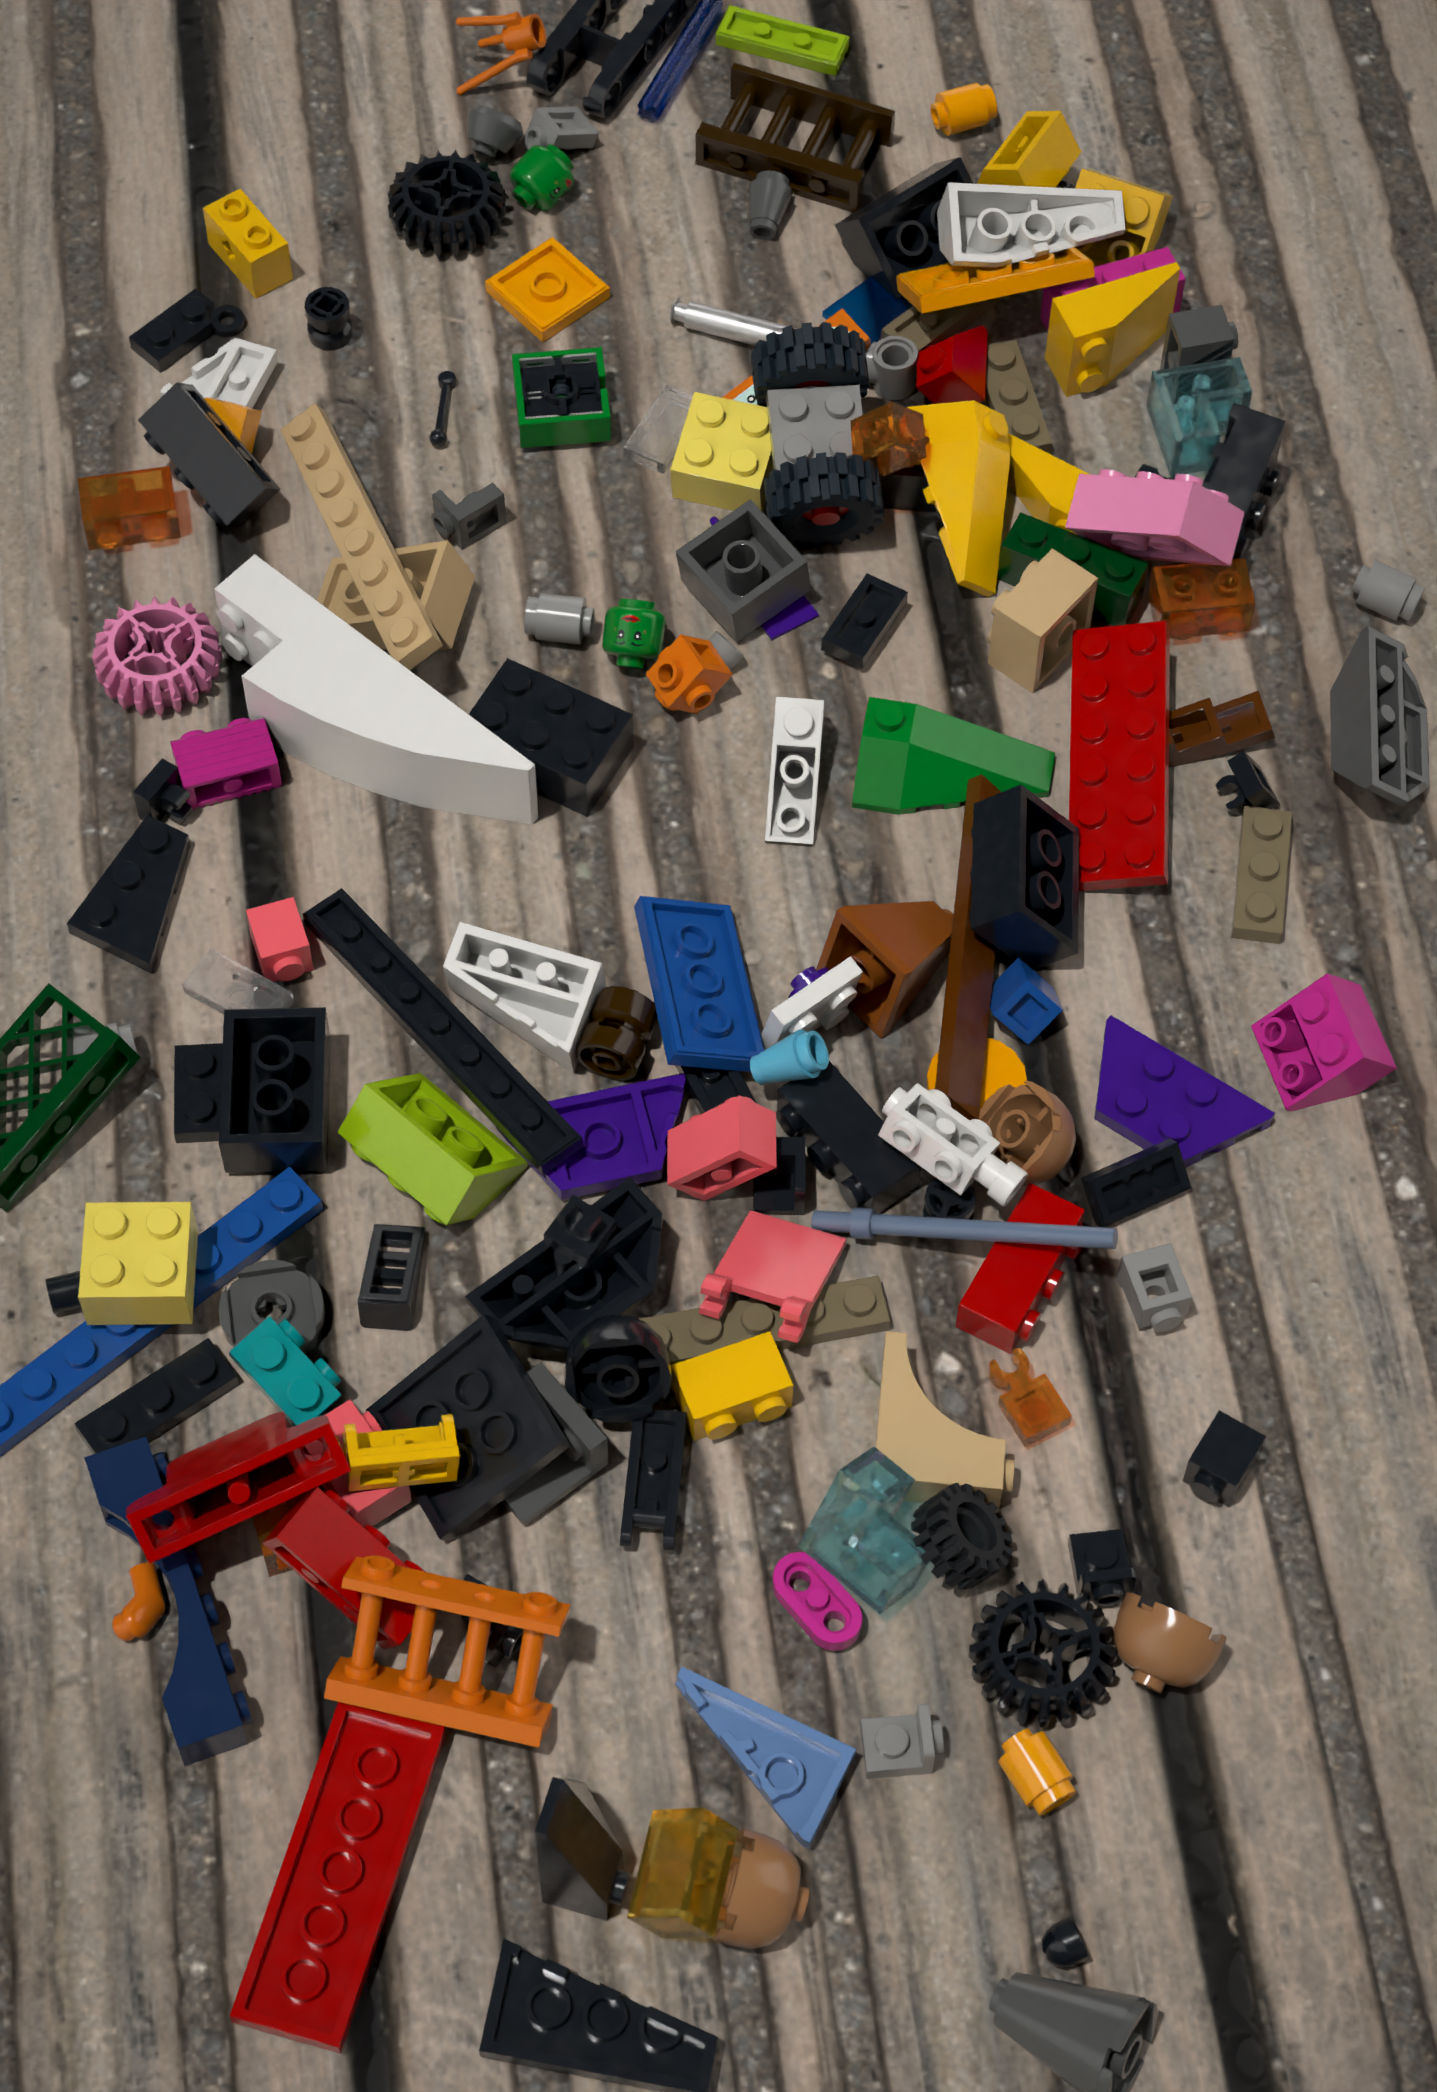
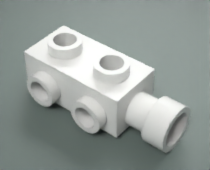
(948, 1143)

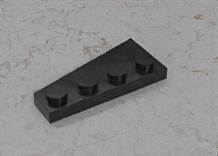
(572, 2026)

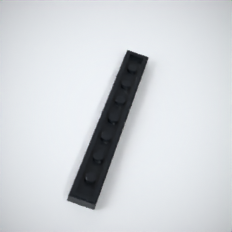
(443, 1032)

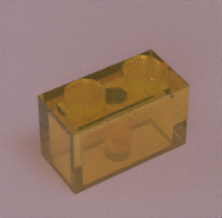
(683, 1873)

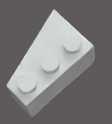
(526, 988)

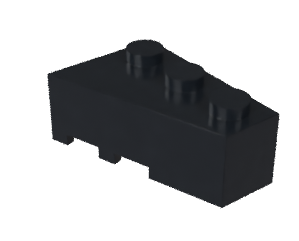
(1247, 466)

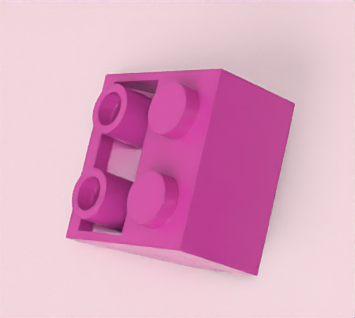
(1323, 1044)

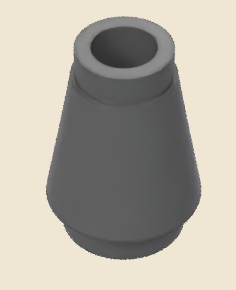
(768, 202)

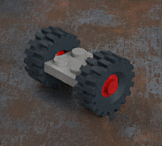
(811, 392)

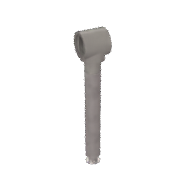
(889, 361)

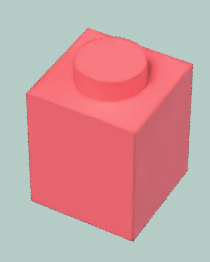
(280, 940)

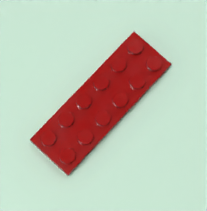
(1120, 754)
(338, 1877)

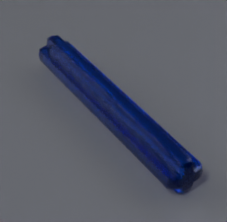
(679, 59)

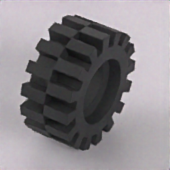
(961, 1536)

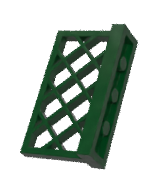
(61, 1112)

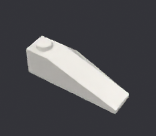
(1015, 223)

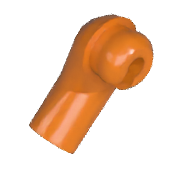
(144, 1608)

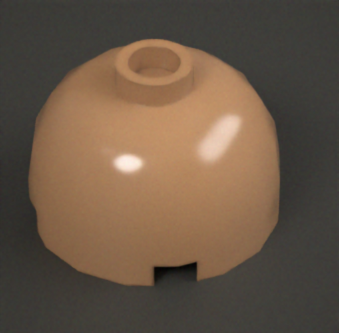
(1031, 1129)
(1164, 1645)
(760, 1893)

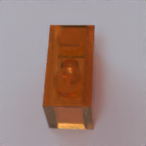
(129, 508)

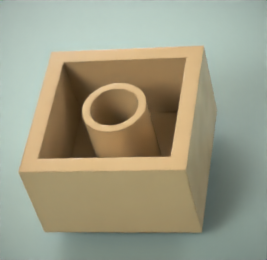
(1038, 619)

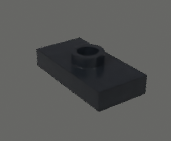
(1136, 1182)

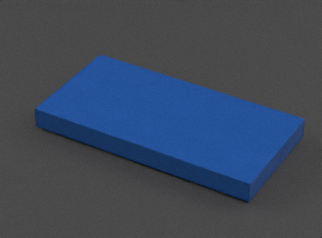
(698, 983)

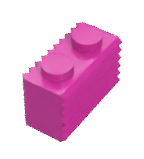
(226, 762)

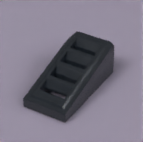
(391, 1306)

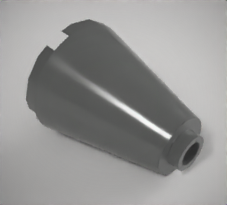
(1076, 2029)

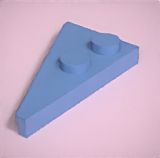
(784, 1759)

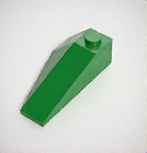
(927, 757)

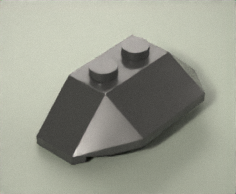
(1379, 720)

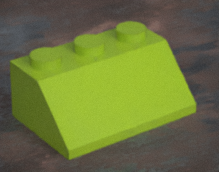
(430, 1147)

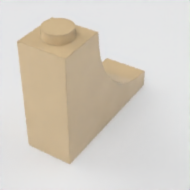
(930, 1443)

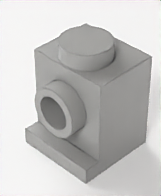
(1159, 1274)

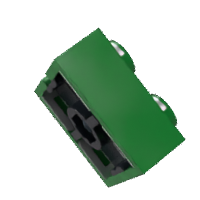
(561, 397)

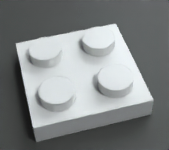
(818, 1004)

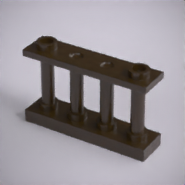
(809, 175)

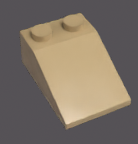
(437, 576)

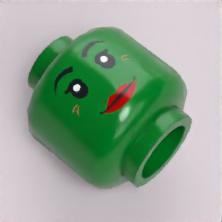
(541, 177)
(633, 632)

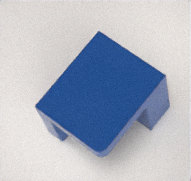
(1024, 1001)

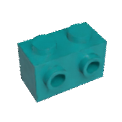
(285, 1373)

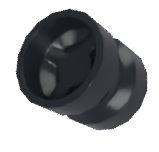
(328, 318)

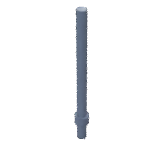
(866, 1224)

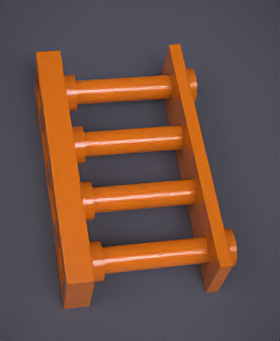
(413, 1690)

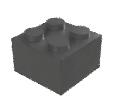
(743, 570)

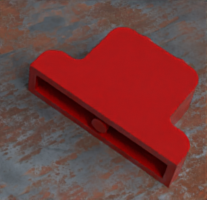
(235, 1481)

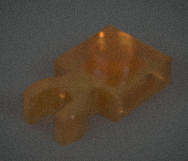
(1029, 1404)

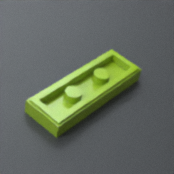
(782, 40)

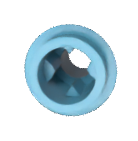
(793, 1058)

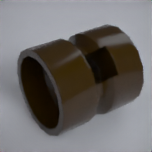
(617, 1033)

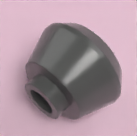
(492, 131)

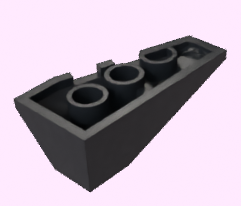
(578, 1852)

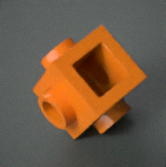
(688, 674)

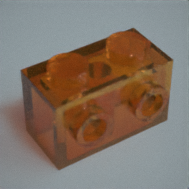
(1202, 598)

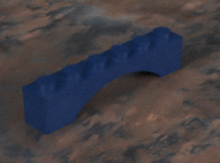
(198, 1695)

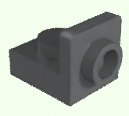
(472, 517)

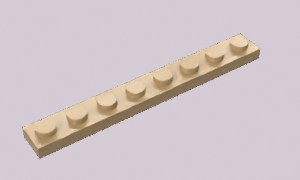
(361, 538)

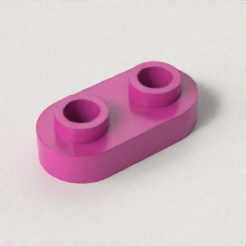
(818, 1603)

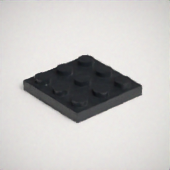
(498, 1422)

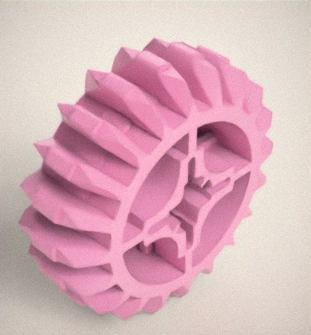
(160, 641)

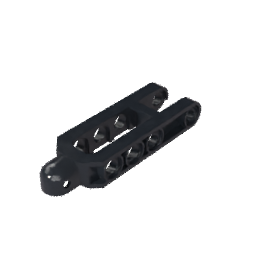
(620, 60)

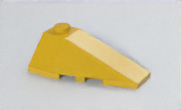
(968, 486)

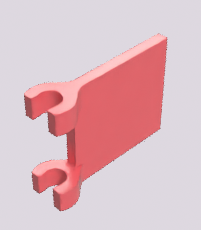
(775, 1265)

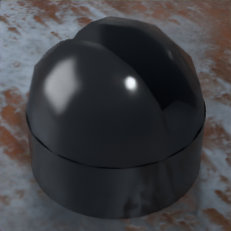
(1064, 1945)

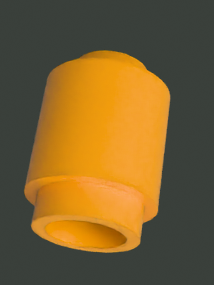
(963, 108)
(1036, 1771)

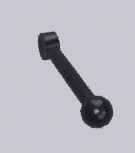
(446, 382)

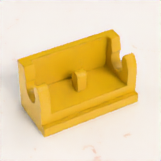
(401, 1456)

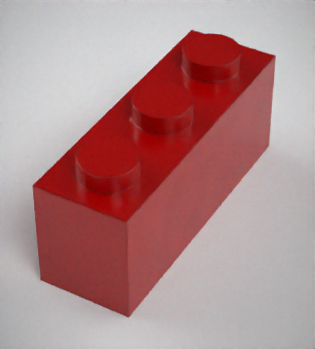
(1017, 1276)
(320, 1545)

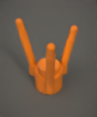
(518, 35)

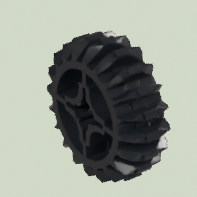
(447, 203)
(1080, 1637)

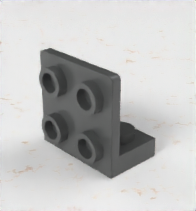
(573, 1466)

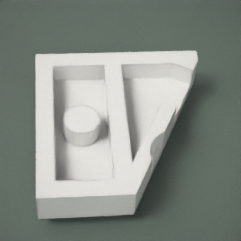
(233, 373)

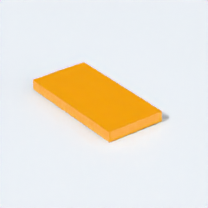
(955, 286)

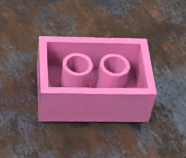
(1156, 517)

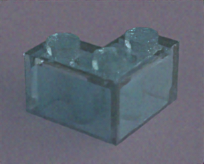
(1191, 409)
(859, 1536)

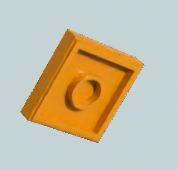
(547, 289)

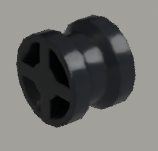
(941, 1199)

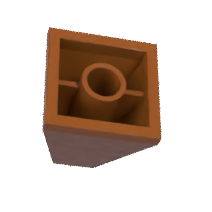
(895, 949)

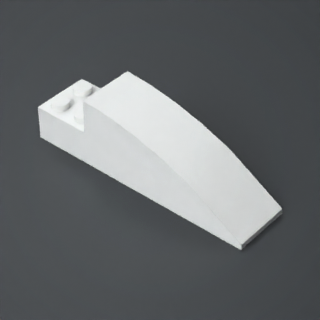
(360, 711)

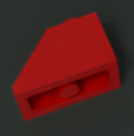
(954, 368)

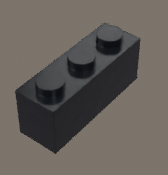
(207, 455)
(845, 1140)

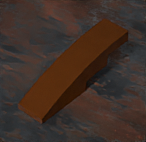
(1210, 731)

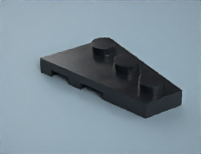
(133, 896)

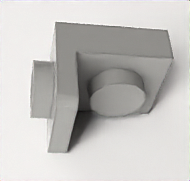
(561, 127)
(901, 1744)

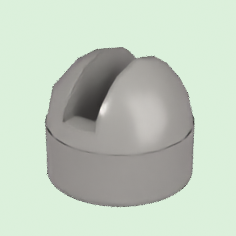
(726, 650)

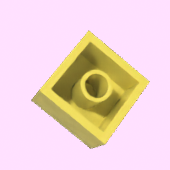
(722, 453)
(138, 1263)

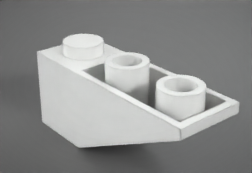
(794, 770)

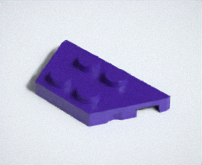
(1160, 1096)
(621, 1135)

